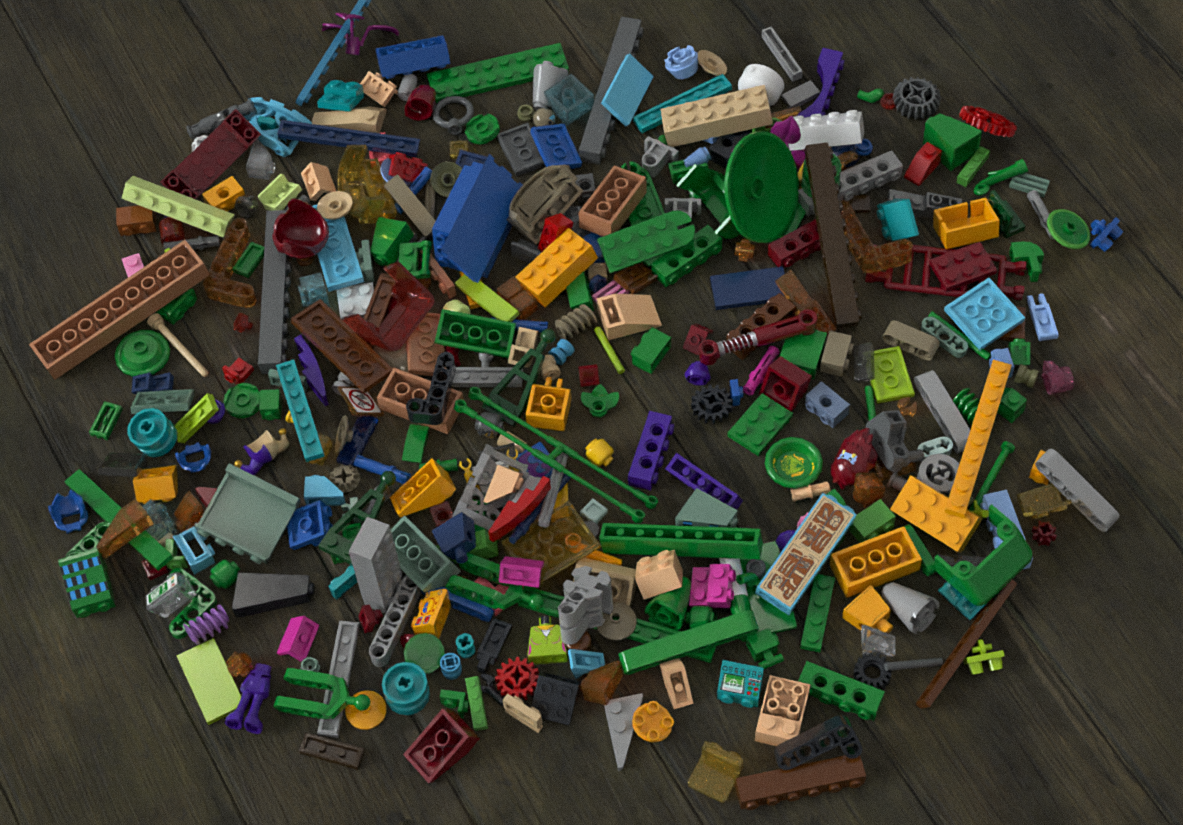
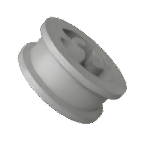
(940, 468)

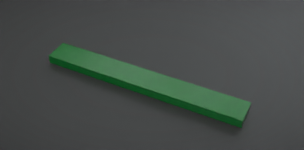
(108, 509)

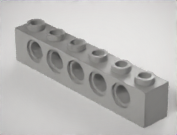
(861, 179)

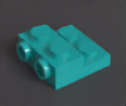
(341, 95)

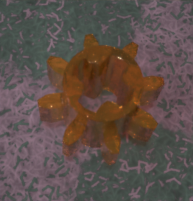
(744, 250)
(239, 664)

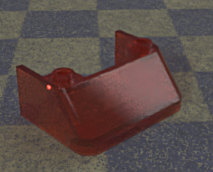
(412, 306)

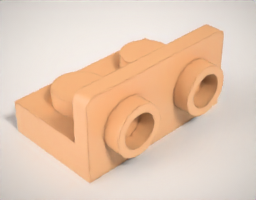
(378, 89)

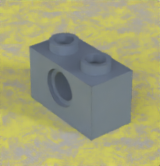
(823, 395)

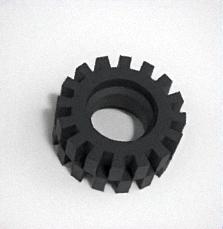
(872, 661)

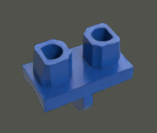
(1110, 229)

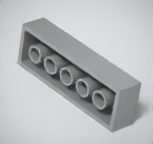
(376, 564)

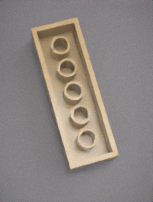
(716, 116)

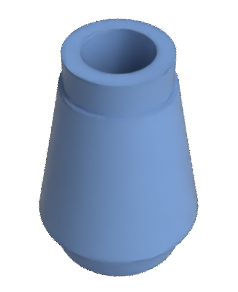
(698, 157)

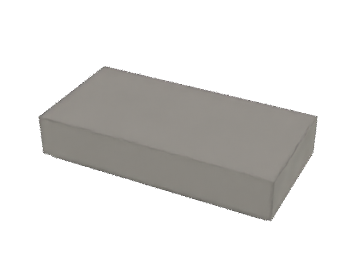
(800, 94)

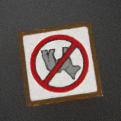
(360, 403)

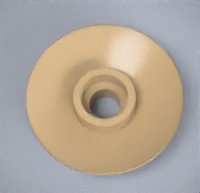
(711, 63)
(335, 205)

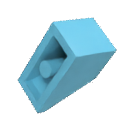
(322, 489)

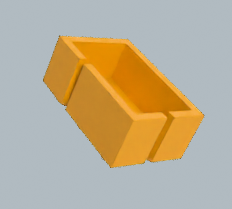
(958, 230)

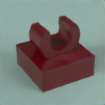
(588, 375)
(151, 572)
(369, 618)

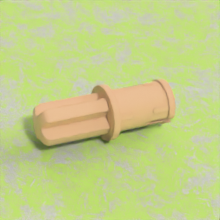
(810, 491)

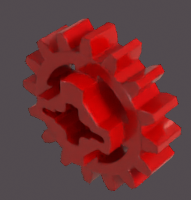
(508, 675)

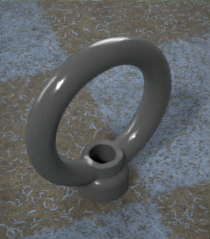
(454, 125)

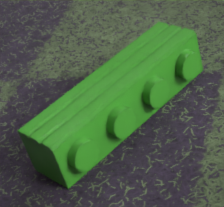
(973, 166)
(476, 703)

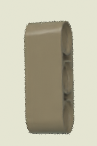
(911, 340)

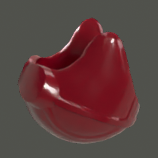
(300, 230)

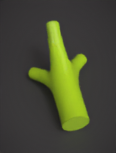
(980, 512)

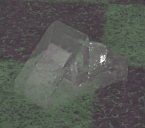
(877, 641)

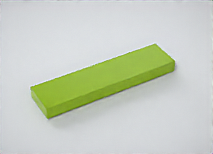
(487, 299)

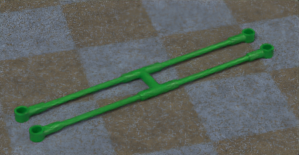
(475, 394)

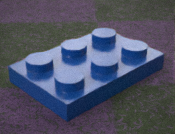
(556, 145)

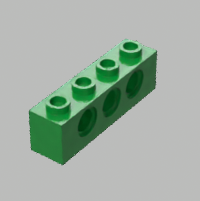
(676, 264)
(852, 688)

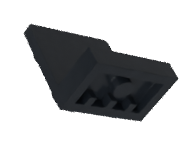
(556, 697)

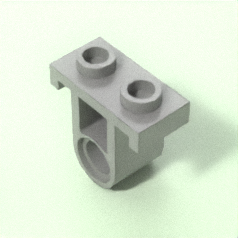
(657, 156)
(682, 204)

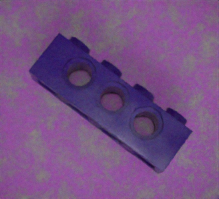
(655, 424)
(696, 478)

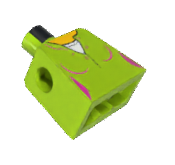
(546, 643)

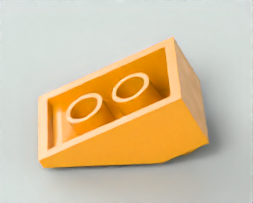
(424, 489)

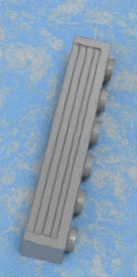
(782, 54)

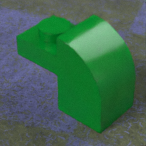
(1031, 255)

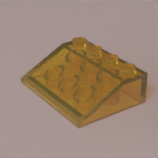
(558, 545)

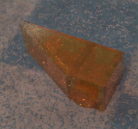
(125, 526)

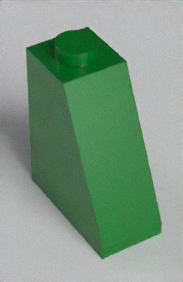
(387, 240)

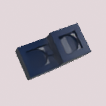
(148, 382)

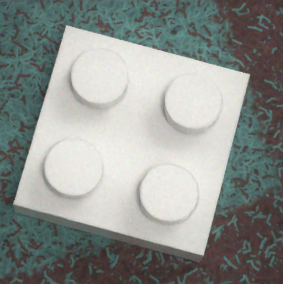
(354, 299)

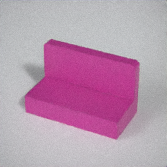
(520, 571)
(298, 638)

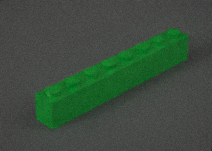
(685, 540)

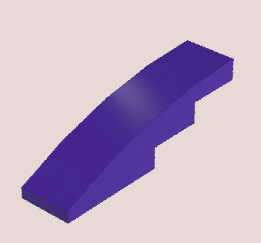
(312, 370)

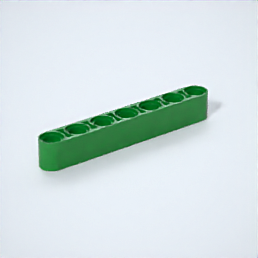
(688, 642)

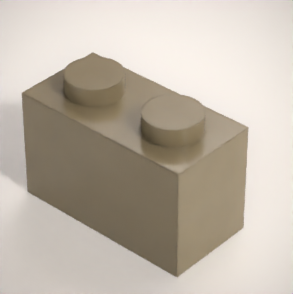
(835, 353)

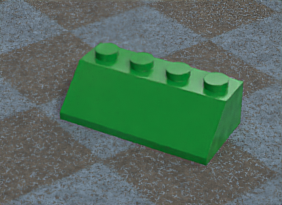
(475, 333)

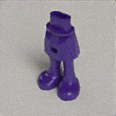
(254, 687)

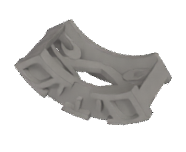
(487, 465)

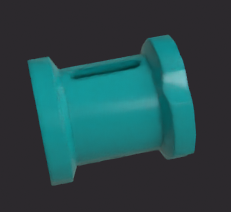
(464, 645)

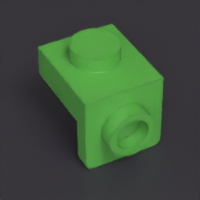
(177, 561)

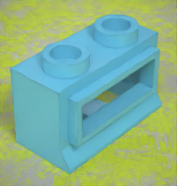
(196, 563)

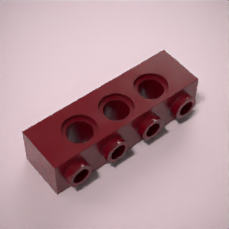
(801, 242)

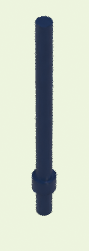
(523, 527)

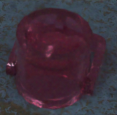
(1056, 378)

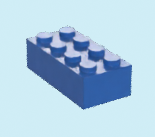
(413, 56)

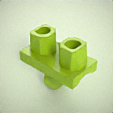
(974, 662)

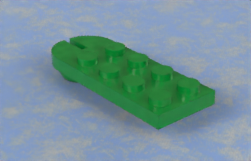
(650, 204)
(646, 240)

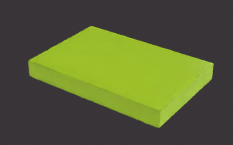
(891, 376)

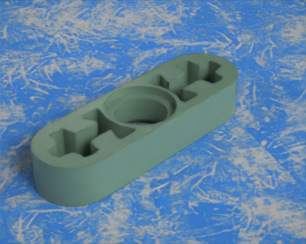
(948, 345)

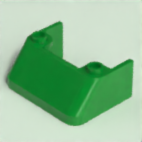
(709, 187)
(996, 570)

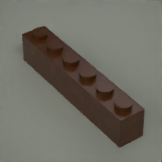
(799, 781)

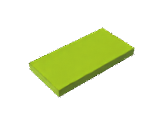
(210, 680)

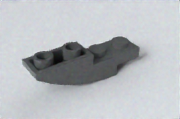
(924, 205)

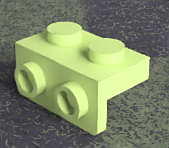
(278, 193)

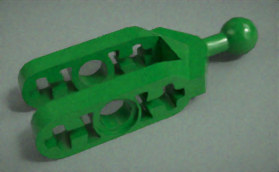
(485, 595)
(339, 700)

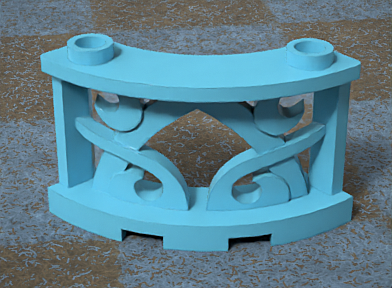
(269, 137)

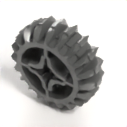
(915, 103)

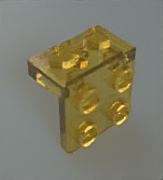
(1041, 501)
(716, 772)

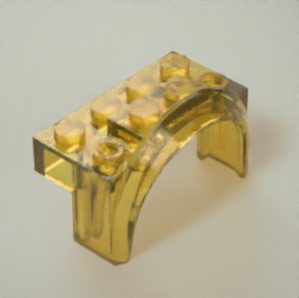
(367, 171)

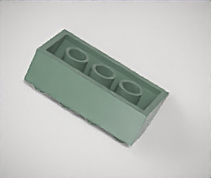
(420, 557)

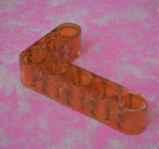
(868, 257)
(218, 283)

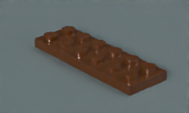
(342, 346)

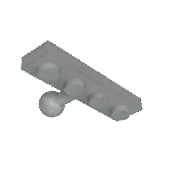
(484, 375)

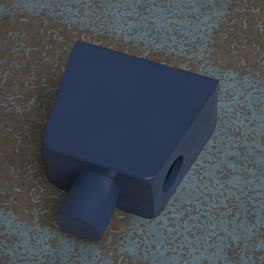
(456, 537)

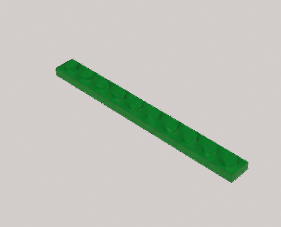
(644, 631)

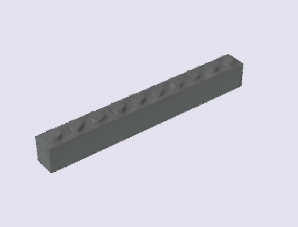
(601, 120)
(274, 301)

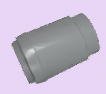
(407, 85)

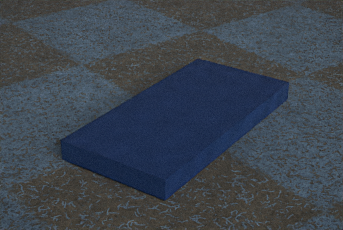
(745, 287)

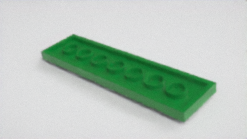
(494, 72)

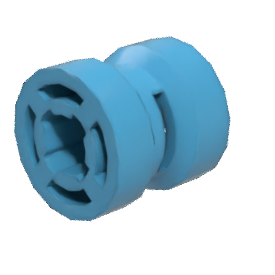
(562, 351)
(452, 670)

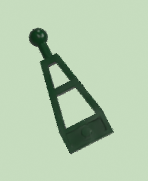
(547, 337)
(340, 546)

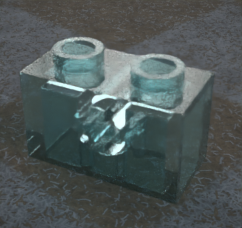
(312, 289)

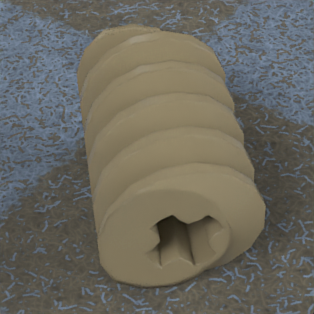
(575, 320)

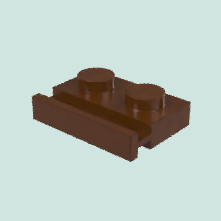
(635, 278)

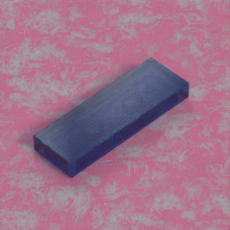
(362, 433)

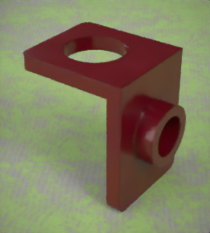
(695, 336)

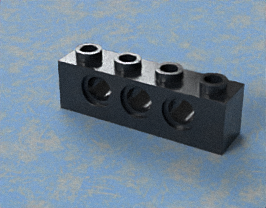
(722, 149)

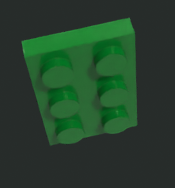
(760, 424)

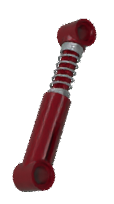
(760, 336)

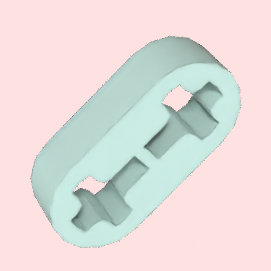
(933, 446)

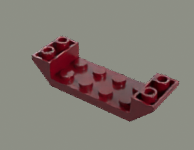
(212, 156)

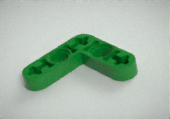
(197, 603)

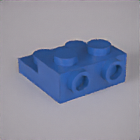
(309, 525)

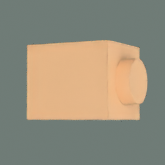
(504, 483)
(676, 683)

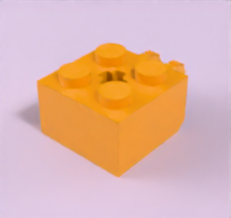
(548, 406)

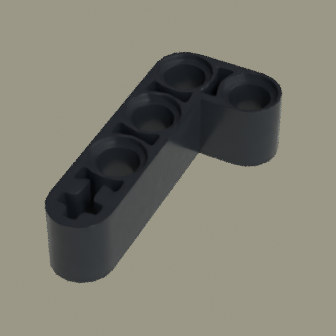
(437, 388)
(815, 746)

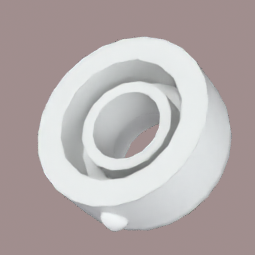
(760, 75)

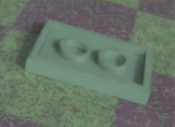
(163, 400)

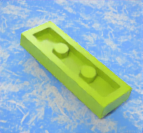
(196, 418)

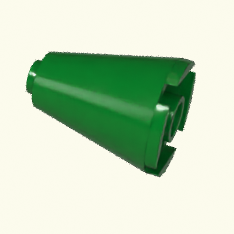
(670, 607)

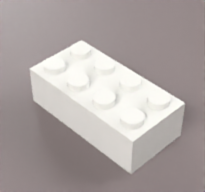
(831, 128)

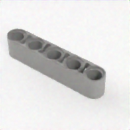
(943, 409)
(1077, 489)
(391, 628)

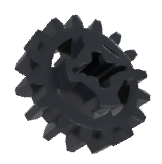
(711, 404)

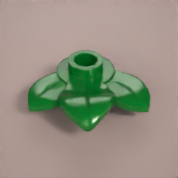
(599, 399)

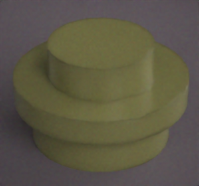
(525, 113)

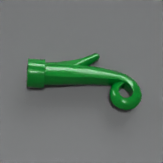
(997, 176)

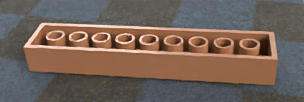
(119, 309)

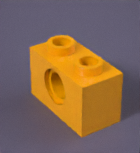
(224, 194)

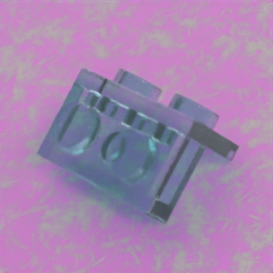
(162, 522)

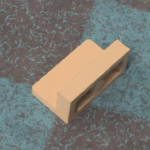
(317, 180)

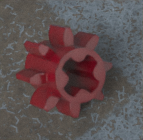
(1044, 539)

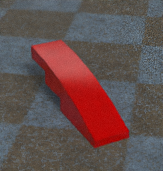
(516, 512)

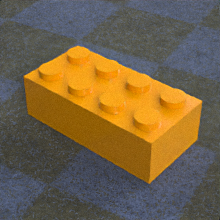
(557, 267)
(926, 508)
(875, 561)

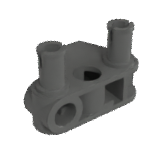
(888, 438)

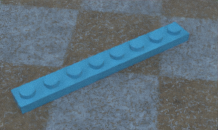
(330, 55)

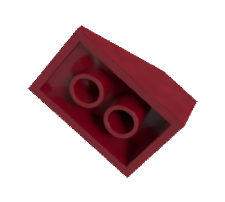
(441, 745)

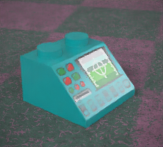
(740, 683)

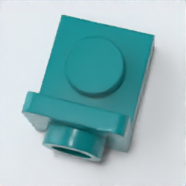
(267, 123)

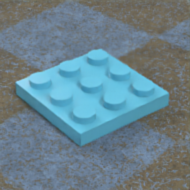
(984, 314)

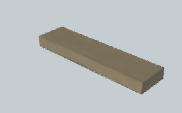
(410, 205)

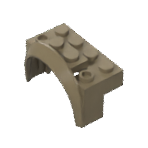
(535, 193)

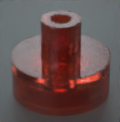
(241, 322)

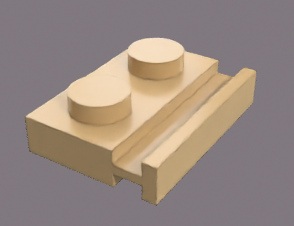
(529, 716)

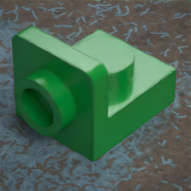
(1020, 352)
(455, 699)

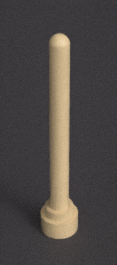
(157, 322)

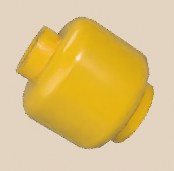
(599, 452)

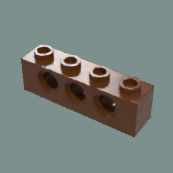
(762, 316)

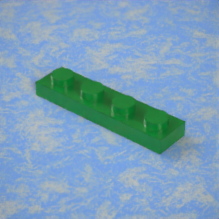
(817, 613)

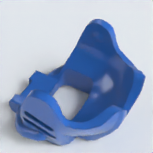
(194, 466)
(68, 506)

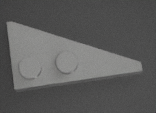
(619, 718)

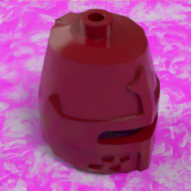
(421, 100)

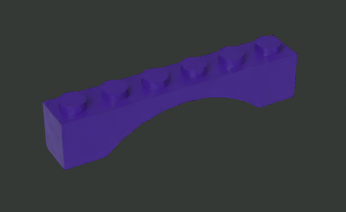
(828, 69)

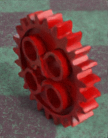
(997, 123)

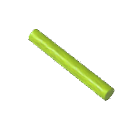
(609, 350)

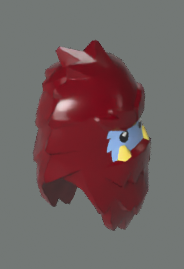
(854, 456)

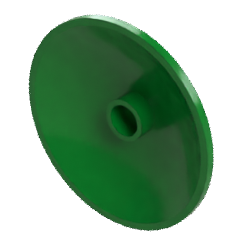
(761, 187)

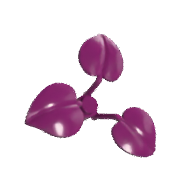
(353, 43)
(790, 133)

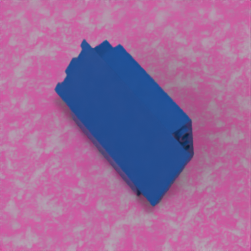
(474, 219)

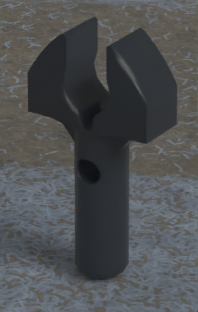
(490, 690)

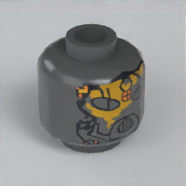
(484, 430)

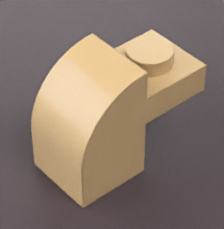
(525, 340)

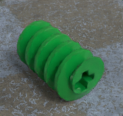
(966, 404)

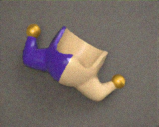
(263, 451)

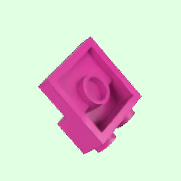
(712, 586)

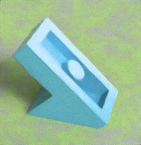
(584, 661)

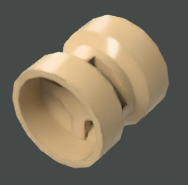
(549, 368)

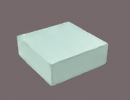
(594, 511)

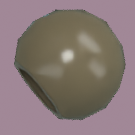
(544, 117)

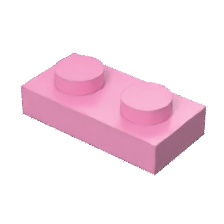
(132, 264)

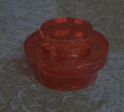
(887, 101)

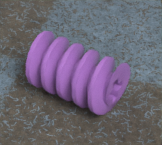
(205, 626)

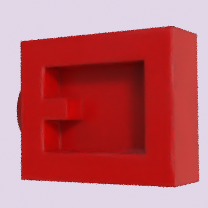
(238, 371)

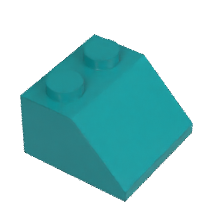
(897, 219)

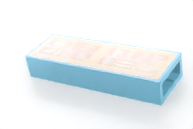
(806, 553)

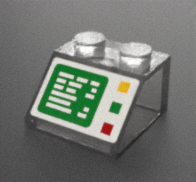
(169, 595)

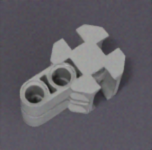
(584, 604)

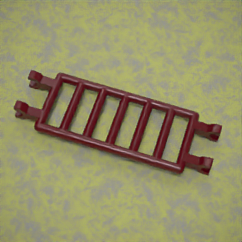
(1004, 266)

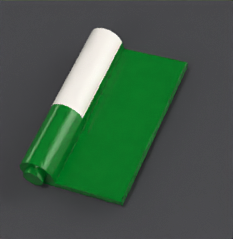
(746, 599)

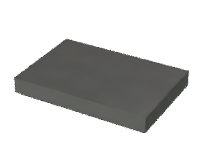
(520, 149)

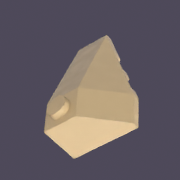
(362, 119)

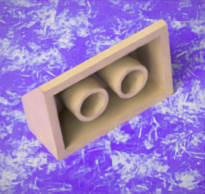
(622, 579)

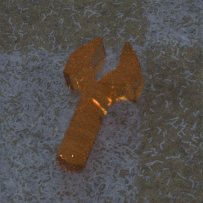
(909, 410)

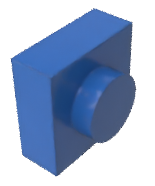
(736, 392)

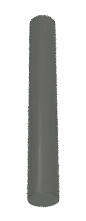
(913, 664)

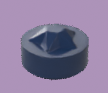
(597, 283)

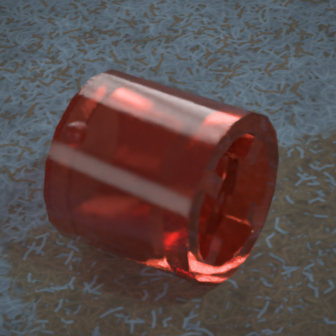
(171, 230)

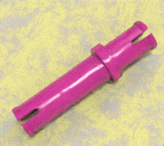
(758, 374)

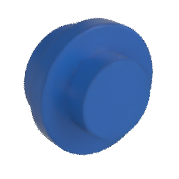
(864, 148)

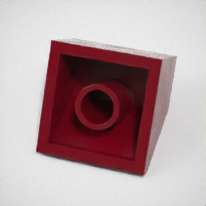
(785, 383)

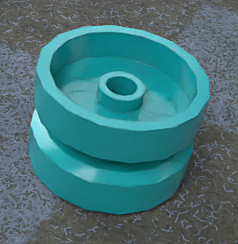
(152, 432)
(406, 688)

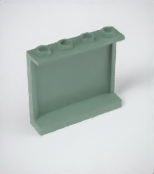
(247, 514)

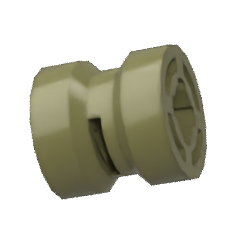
(1026, 376)

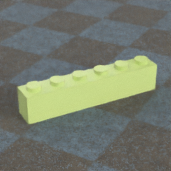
(177, 206)

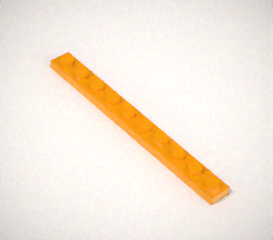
(978, 439)

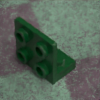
(1008, 220)

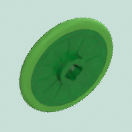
(1068, 229)

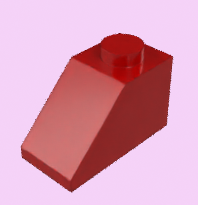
(923, 163)

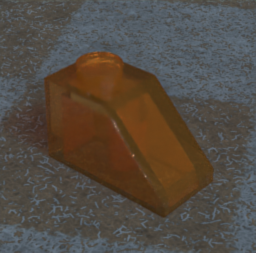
(188, 512)
(602, 682)

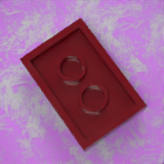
(963, 266)

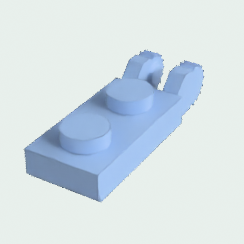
(1042, 318)

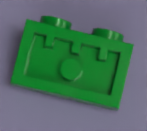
(176, 308)

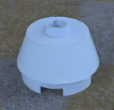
(682, 62)

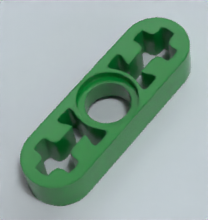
(927, 562)

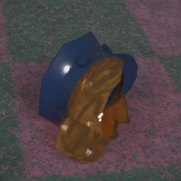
(846, 155)

